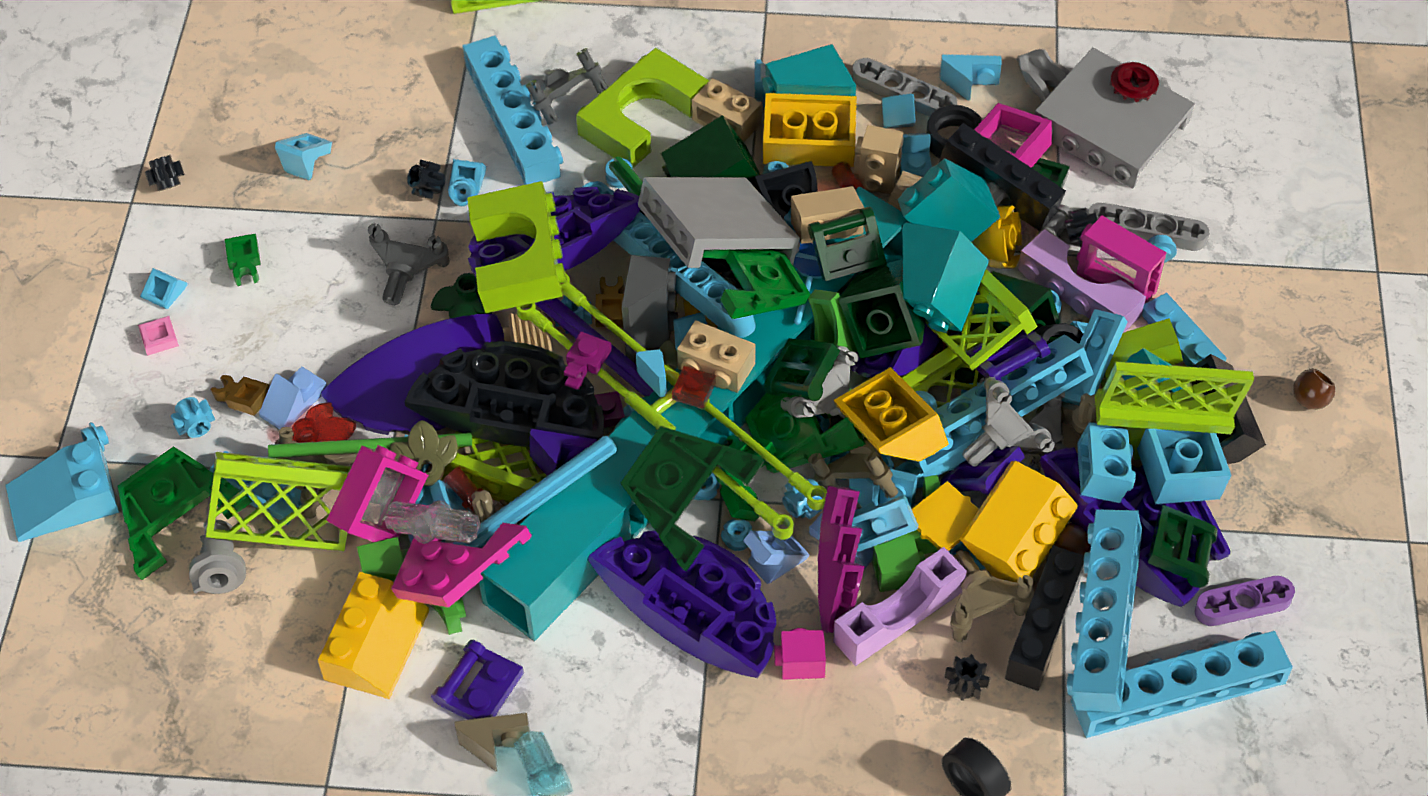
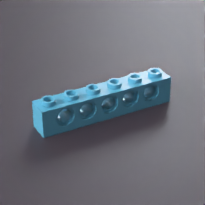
(511, 110)
(1029, 387)
(1268, 669)
(1104, 689)

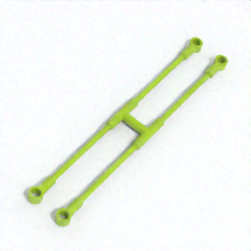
(653, 412)

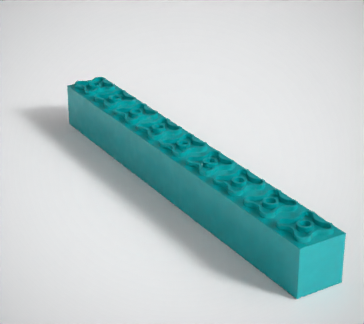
(553, 565)

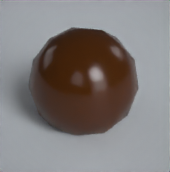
(1313, 389)
(1073, 539)

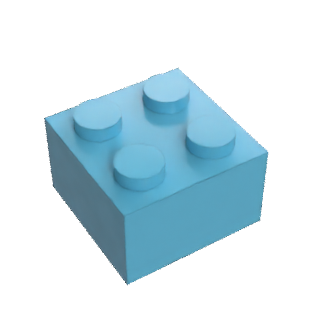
(1183, 465)

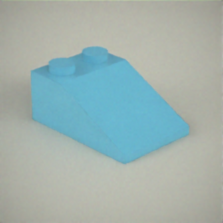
(62, 491)

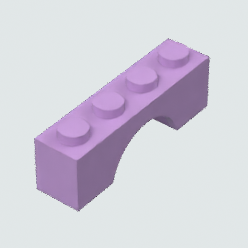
(1047, 265)
(872, 627)

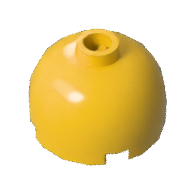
(1000, 240)

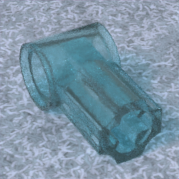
(543, 772)

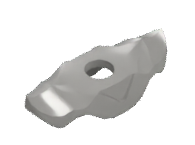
(1041, 70)

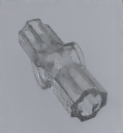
(432, 521)

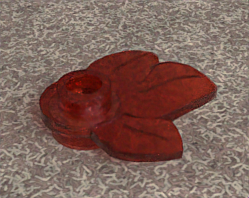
(322, 425)

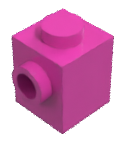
(801, 654)

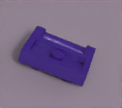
(1012, 355)
(984, 475)
(487, 690)

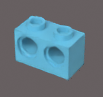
(1105, 462)

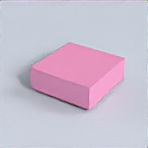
(158, 335)

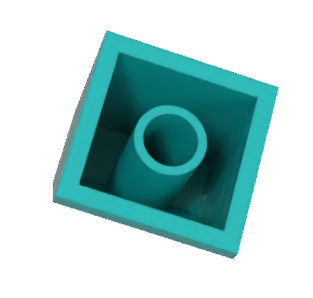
(810, 73)
(950, 200)
(940, 274)

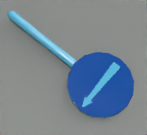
(806, 265)

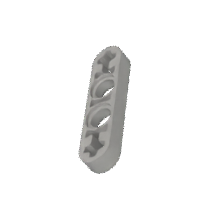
(873, 74)
(1149, 220)

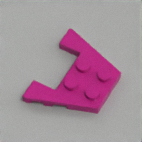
(446, 571)

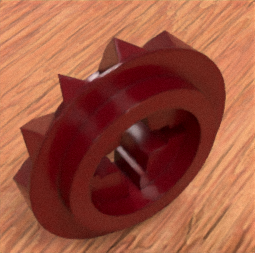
(1142, 75)

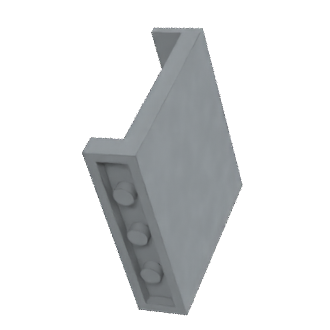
(1103, 127)
(714, 215)

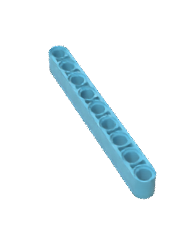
(698, 286)

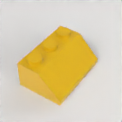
(809, 129)
(893, 417)
(1018, 522)
(371, 637)

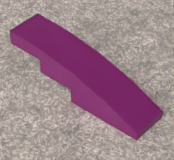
(838, 544)

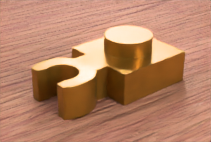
(610, 301)
(243, 396)

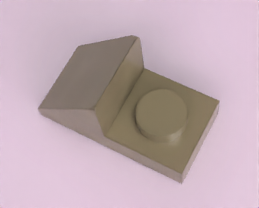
(483, 734)

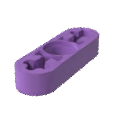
(1233, 611)

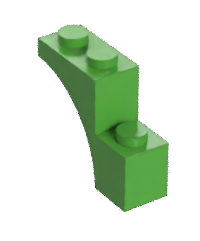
(830, 322)
(898, 558)
(384, 561)

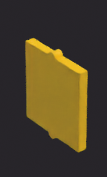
(944, 516)

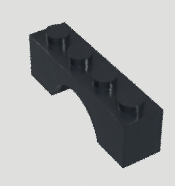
(1030, 192)
(1044, 618)

